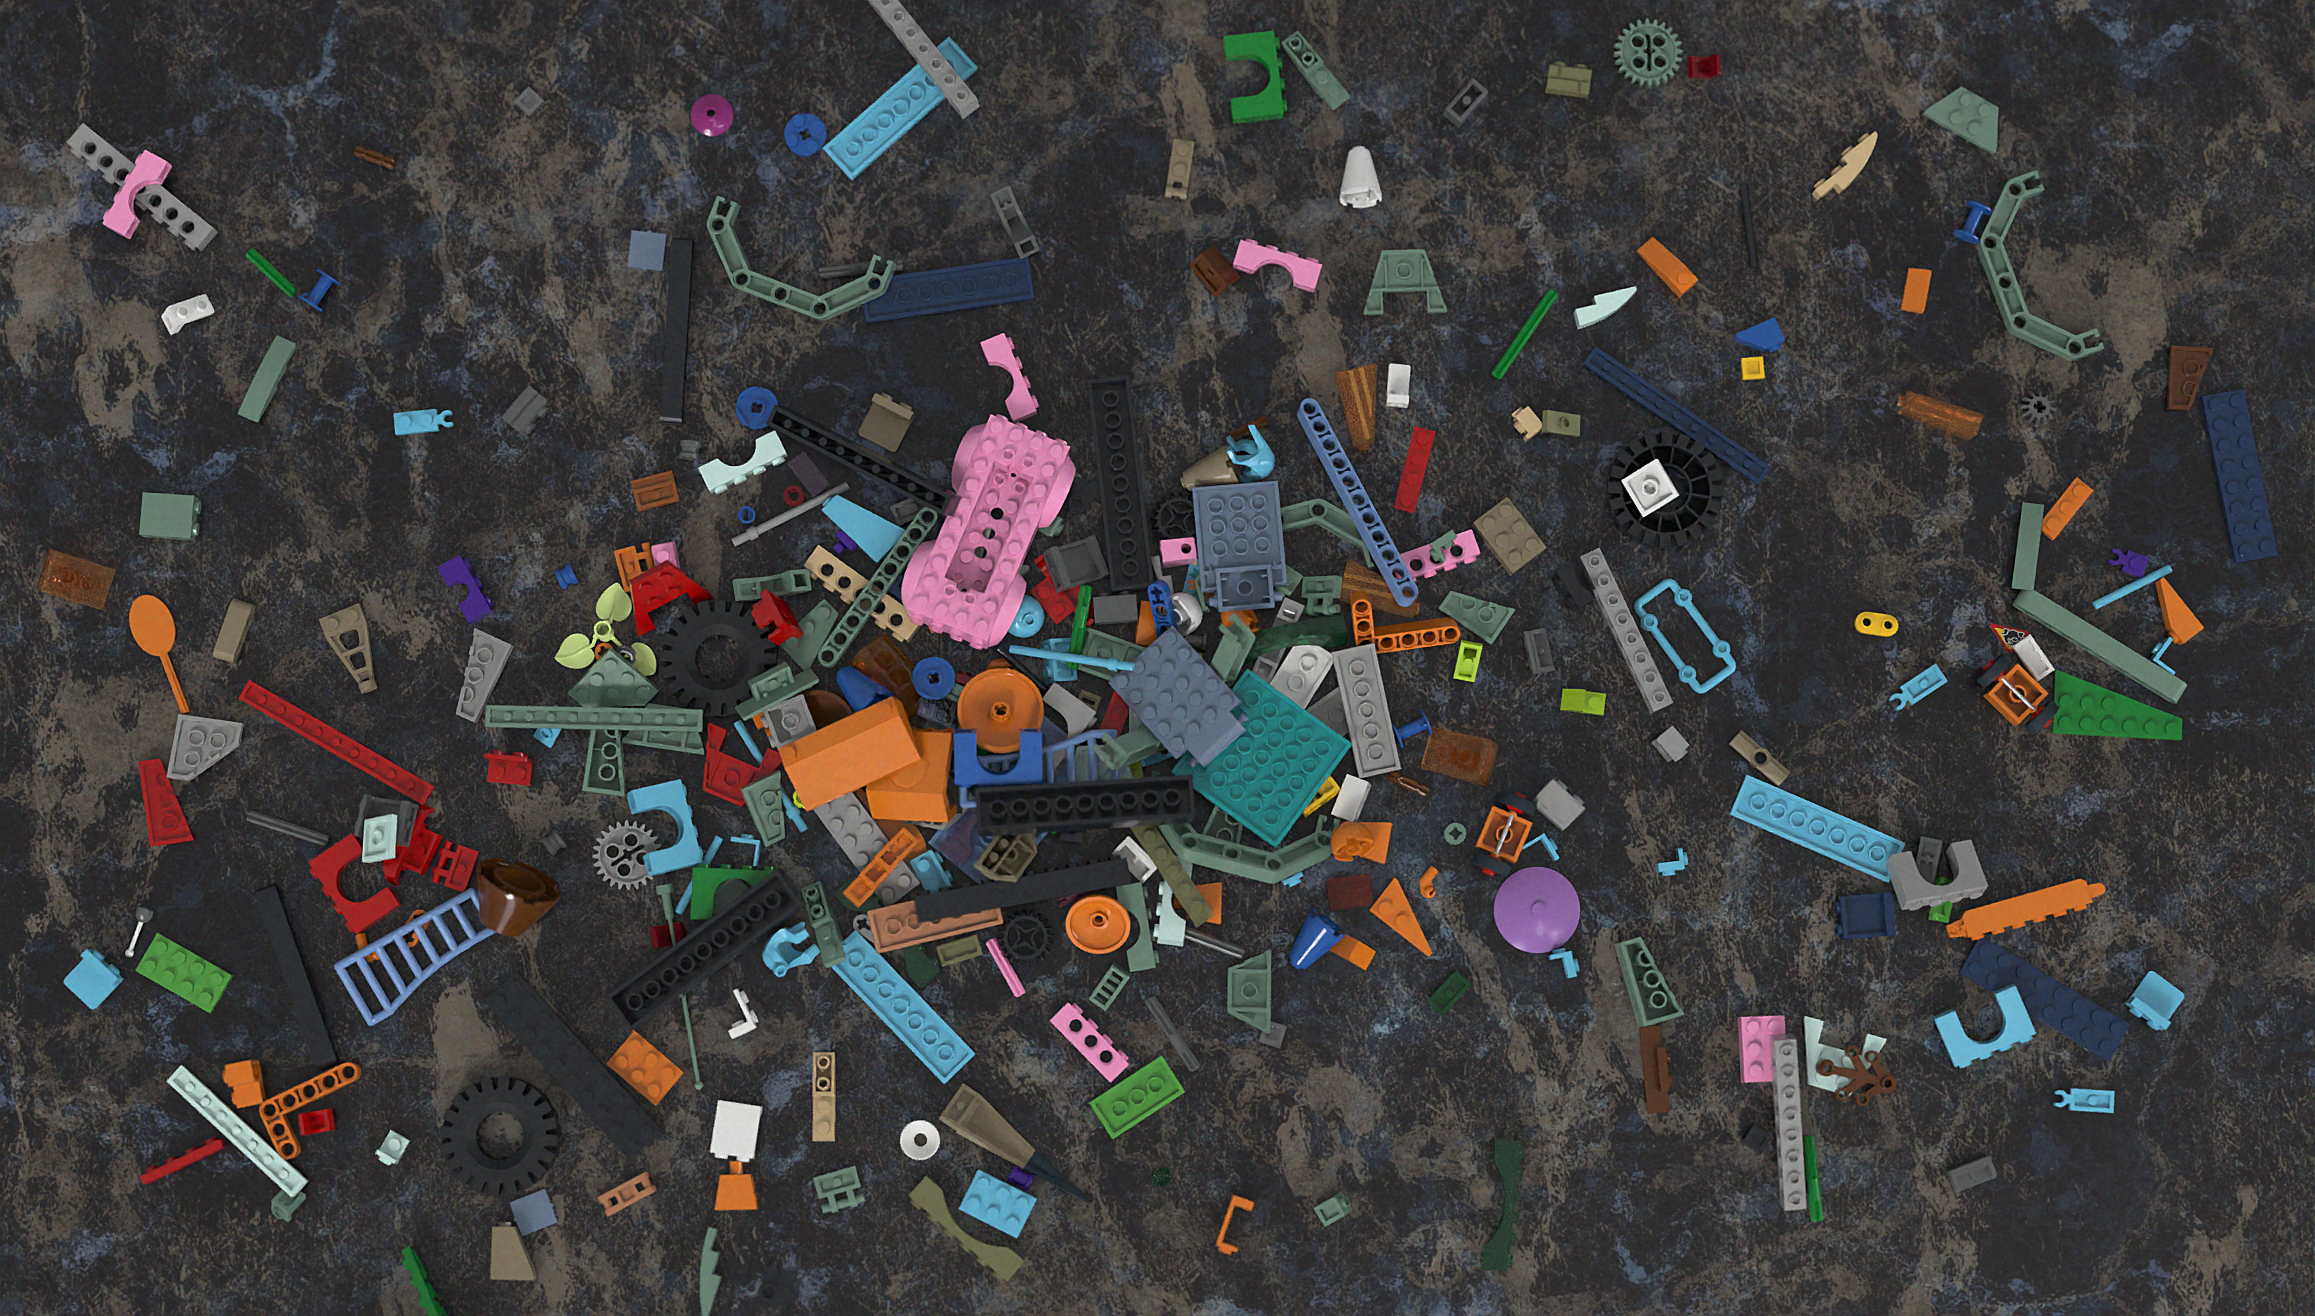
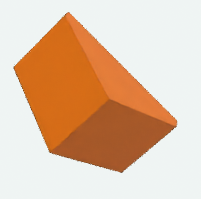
(1354, 951)

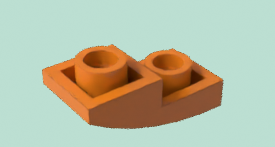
(1145, 629)

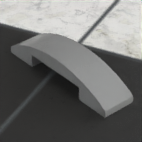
(1268, 663)

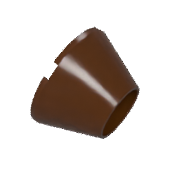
(513, 896)

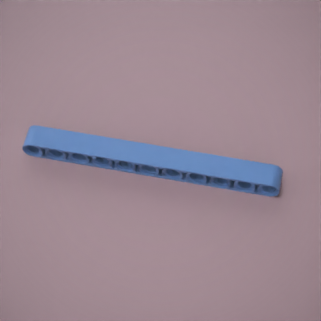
(1357, 512)

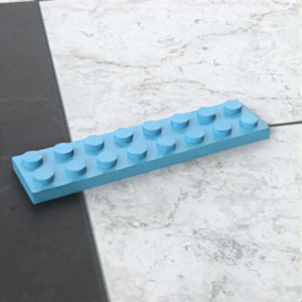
(893, 114)
(1815, 827)
(902, 1008)

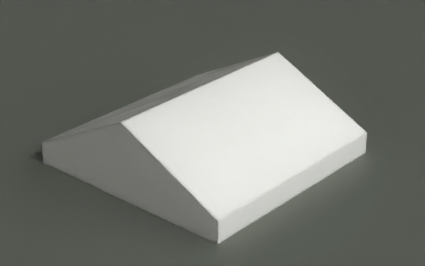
(1650, 487)

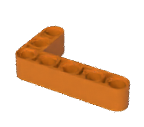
(1397, 631)
(302, 1099)

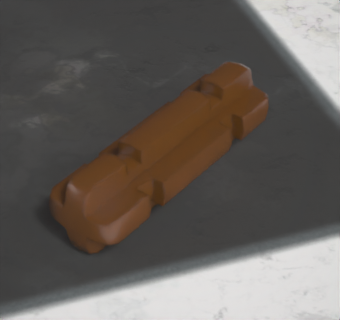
(374, 156)
(1244, 431)
(1408, 783)

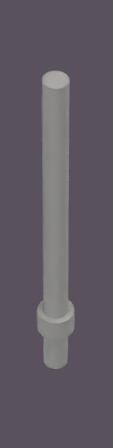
(753, 532)

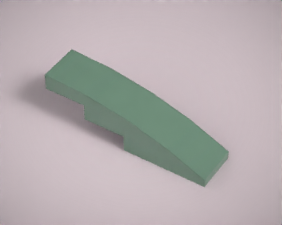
(267, 378)
(2027, 546)
(708, 1279)

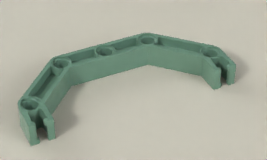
(2010, 299)
(836, 301)
(1300, 516)
(1225, 663)
(1247, 860)

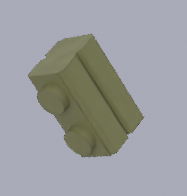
(1568, 80)

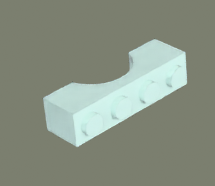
(719, 475)
(1171, 926)

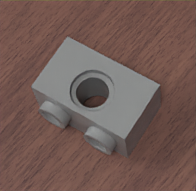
(1671, 744)

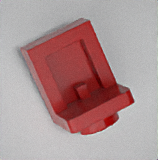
(316, 1122)

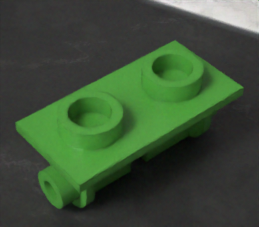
(1942, 911)

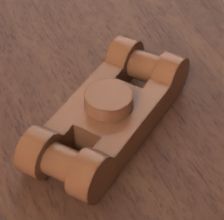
(627, 1193)

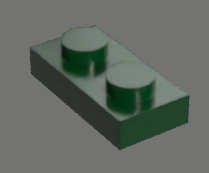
(1448, 993)

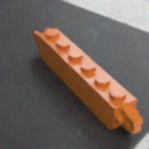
(2023, 908)

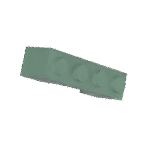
(1141, 954)

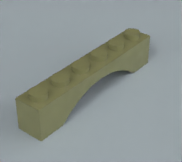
(1173, 873)
(932, 1199)

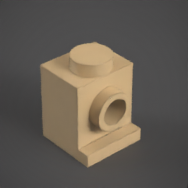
(1526, 422)

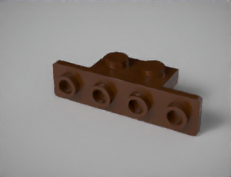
(1655, 1069)

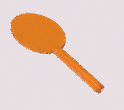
(155, 634)
(892, 827)

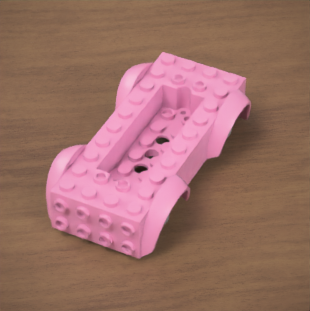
(993, 468)

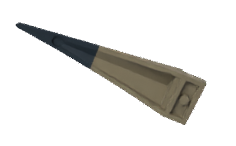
(983, 1125)

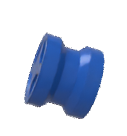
(566, 576)

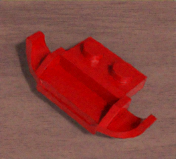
(1057, 604)
(418, 854)

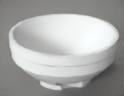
(909, 1146)

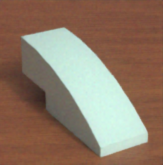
(1602, 307)

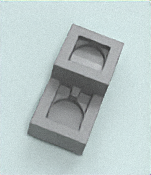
(1155, 560)

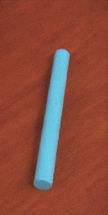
(2131, 587)
(706, 860)

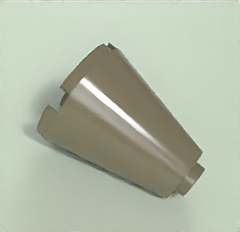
(1212, 471)

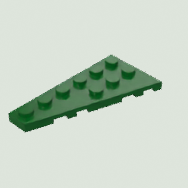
(2101, 712)
(427, 1293)

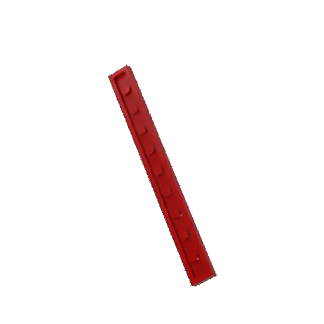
(336, 742)

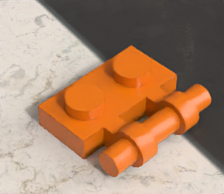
(629, 564)

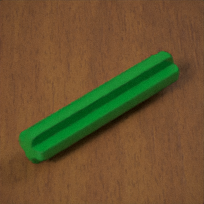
(272, 273)

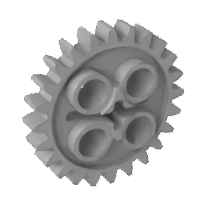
(616, 838)

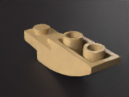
(1852, 162)
(824, 1096)

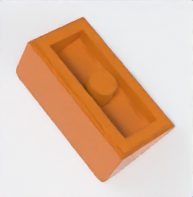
(1916, 290)

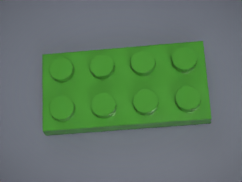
(184, 973)
(1137, 1097)

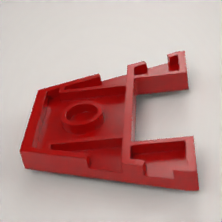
(657, 588)
(726, 774)

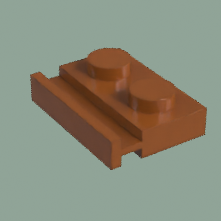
(655, 491)

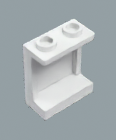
(735, 1130)

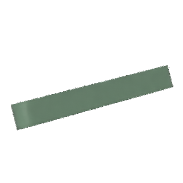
(877, 597)
(2100, 645)

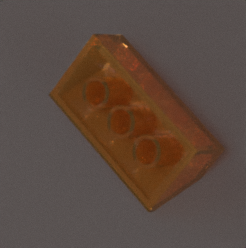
(890, 668)

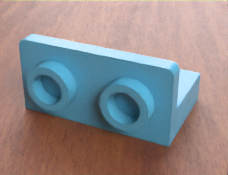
(1055, 669)
(930, 871)

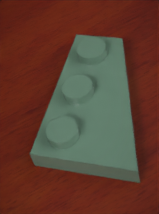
(816, 629)
(765, 807)

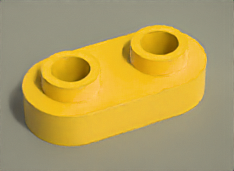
(1876, 624)

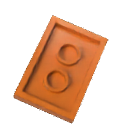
(645, 1068)

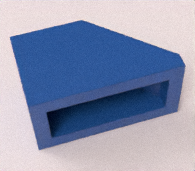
(1762, 336)

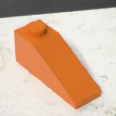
(1667, 267)
(2177, 616)

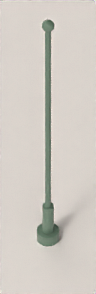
(665, 891)

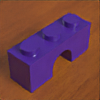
(476, 604)

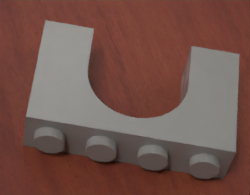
(1076, 714)
(1916, 892)

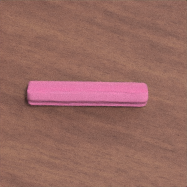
(1005, 967)

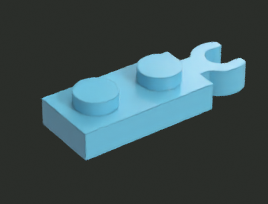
(420, 421)
(1920, 686)
(2087, 1100)

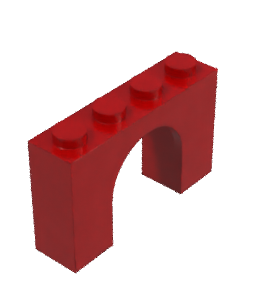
(329, 867)

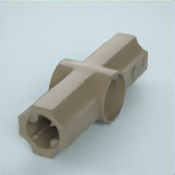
(1748, 748)

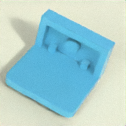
(93, 979)
(2155, 1000)

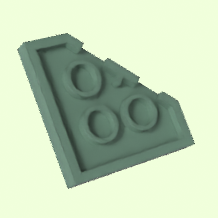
(613, 684)

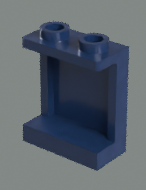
(1865, 916)

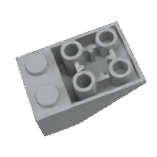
(1558, 804)

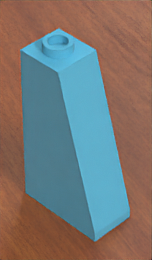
(866, 529)

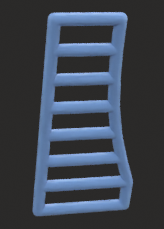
(1068, 744)
(396, 935)

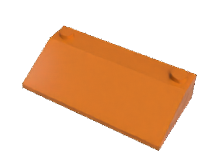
(850, 753)

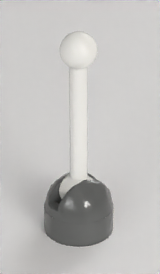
(143, 915)

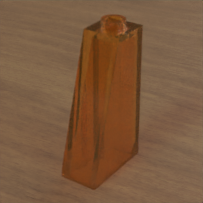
(1358, 402)
(1940, 414)
(1358, 577)

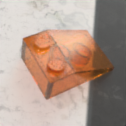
(75, 579)
(1460, 756)

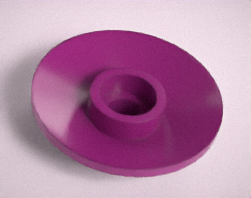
(712, 125)

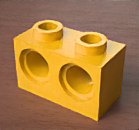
(1325, 793)

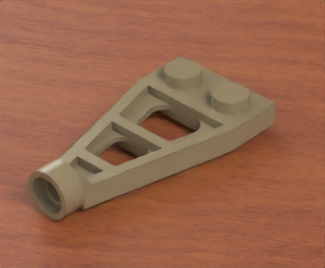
(343, 622)

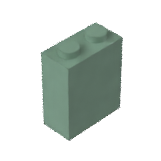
(169, 516)

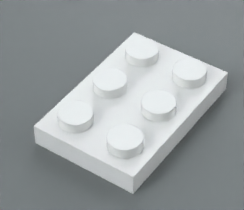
(1302, 673)

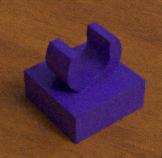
(845, 542)

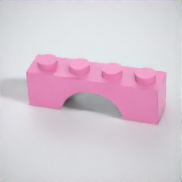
(148, 170)
(1252, 256)
(999, 353)

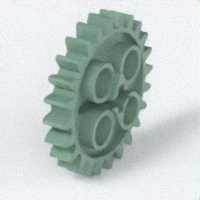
(1667, 53)

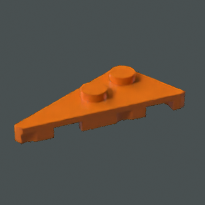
(1396, 913)

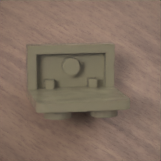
(886, 422)

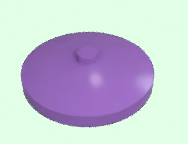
(1536, 909)

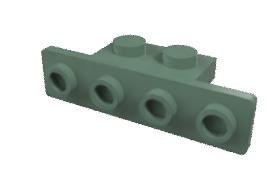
(774, 688)

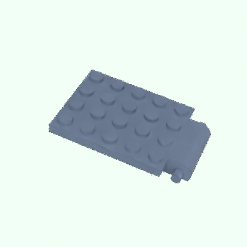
(1240, 544)
(1181, 699)

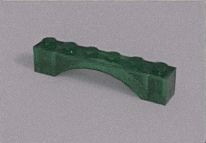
(1318, 631)
(918, 965)
(1496, 1250)

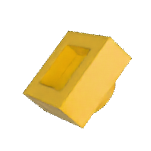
(1752, 368)

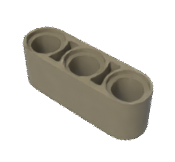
(234, 630)

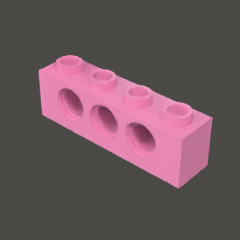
(1464, 540)
(1062, 1023)

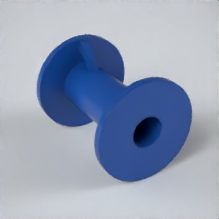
(1972, 222)
(319, 290)
(1411, 728)

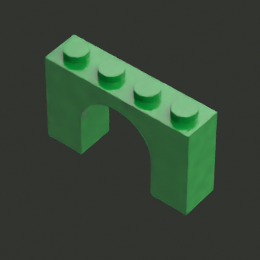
(1262, 48)
(707, 879)

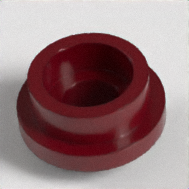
(791, 489)

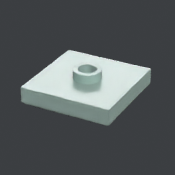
(379, 838)

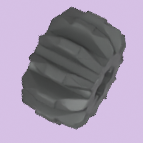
(2031, 412)

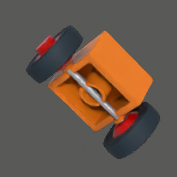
(2016, 694)
(1503, 834)

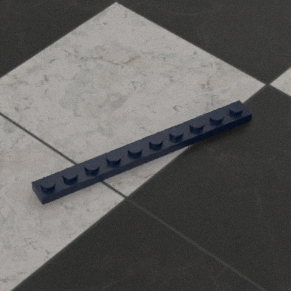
(1676, 415)

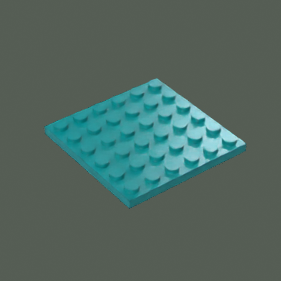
(1272, 766)

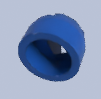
(750, 515)

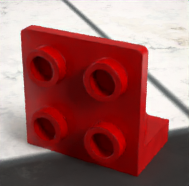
(509, 769)

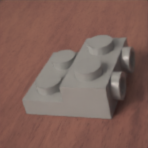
(788, 721)

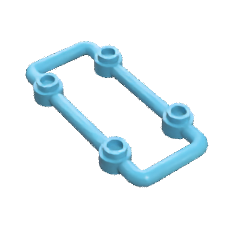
(1686, 673)

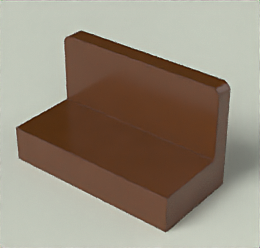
(1214, 270)

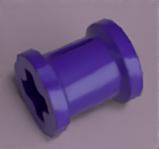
(1020, 1178)

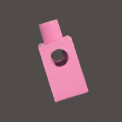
(665, 551)
(1172, 555)

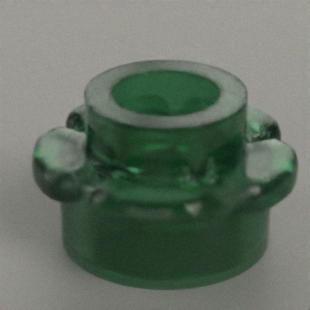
(1161, 1176)

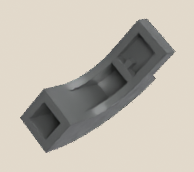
(1013, 220)

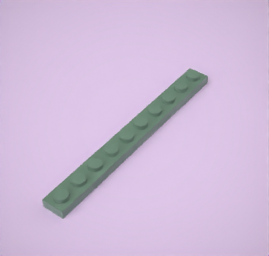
(594, 718)

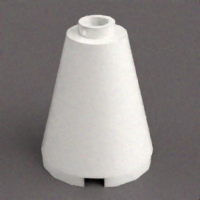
(1360, 180)

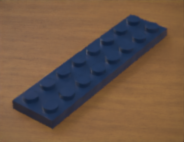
(952, 290)
(2239, 476)
(2046, 998)

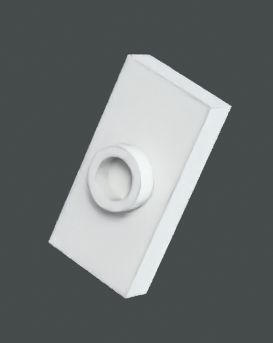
(2033, 658)

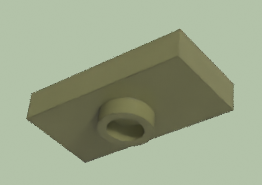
(1561, 423)
(959, 950)

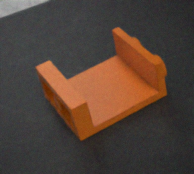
(1238, 1201)

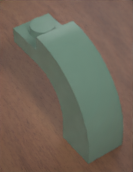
(782, 585)

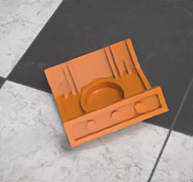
(920, 788)

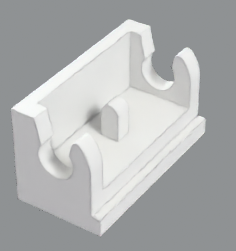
(1351, 798)
(1138, 861)

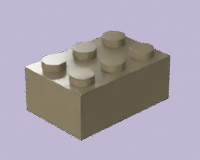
(1508, 536)

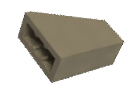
(509, 1254)

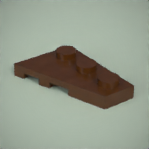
(2184, 375)

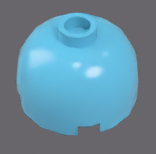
(1028, 618)

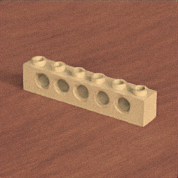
(822, 558)

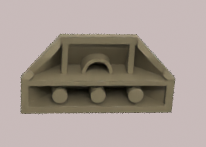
(1007, 856)

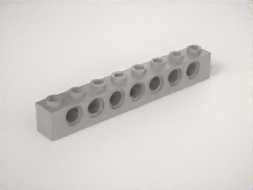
(927, 55)
(202, 231)
(1625, 630)
(1788, 1121)

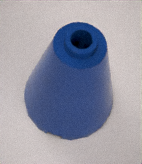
(860, 689)
(1314, 939)

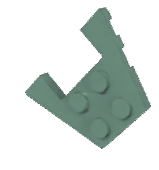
(1404, 273)

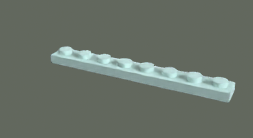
(237, 1131)

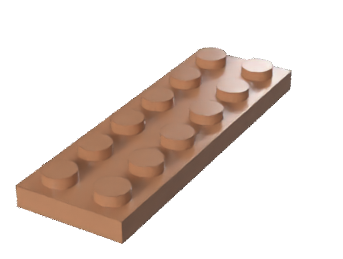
(898, 927)

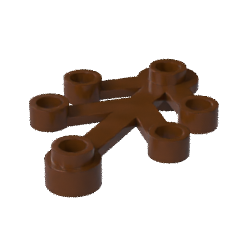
(1861, 1076)

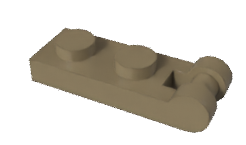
(1179, 168)

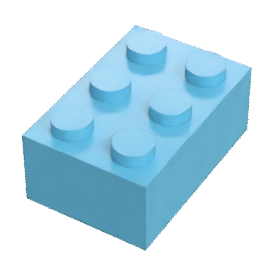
(998, 1203)

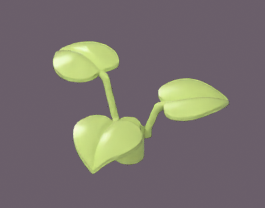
(612, 605)

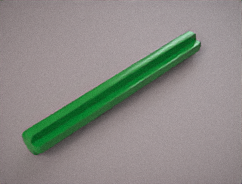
(1524, 333)

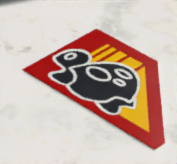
(2008, 636)

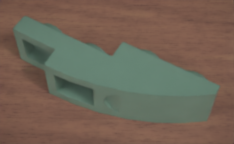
(1314, 70)
(824, 923)

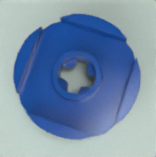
(799, 124)
(745, 405)
(931, 666)

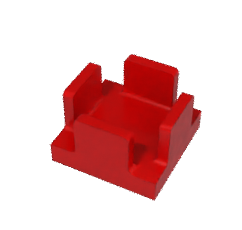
(778, 613)

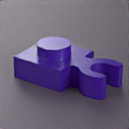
(2132, 562)

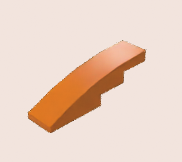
(881, 867)

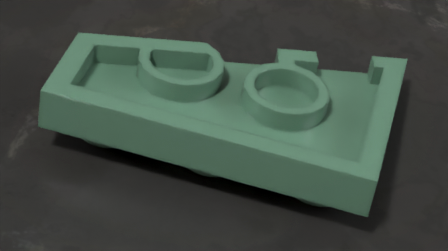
(1476, 615)

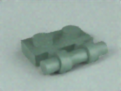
(1321, 588)
(839, 1182)

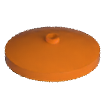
(1000, 692)

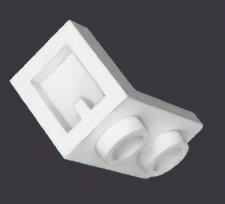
(185, 312)
(1398, 386)
(740, 1027)

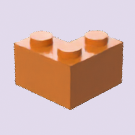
(247, 1083)

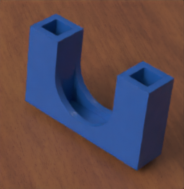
(971, 771)

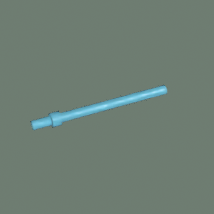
(1111, 663)
(792, 811)

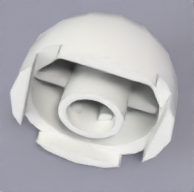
(1187, 612)

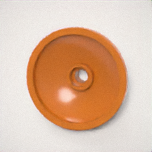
(1096, 934)

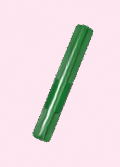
(1079, 623)
(1812, 1179)

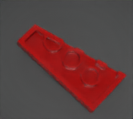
(163, 813)

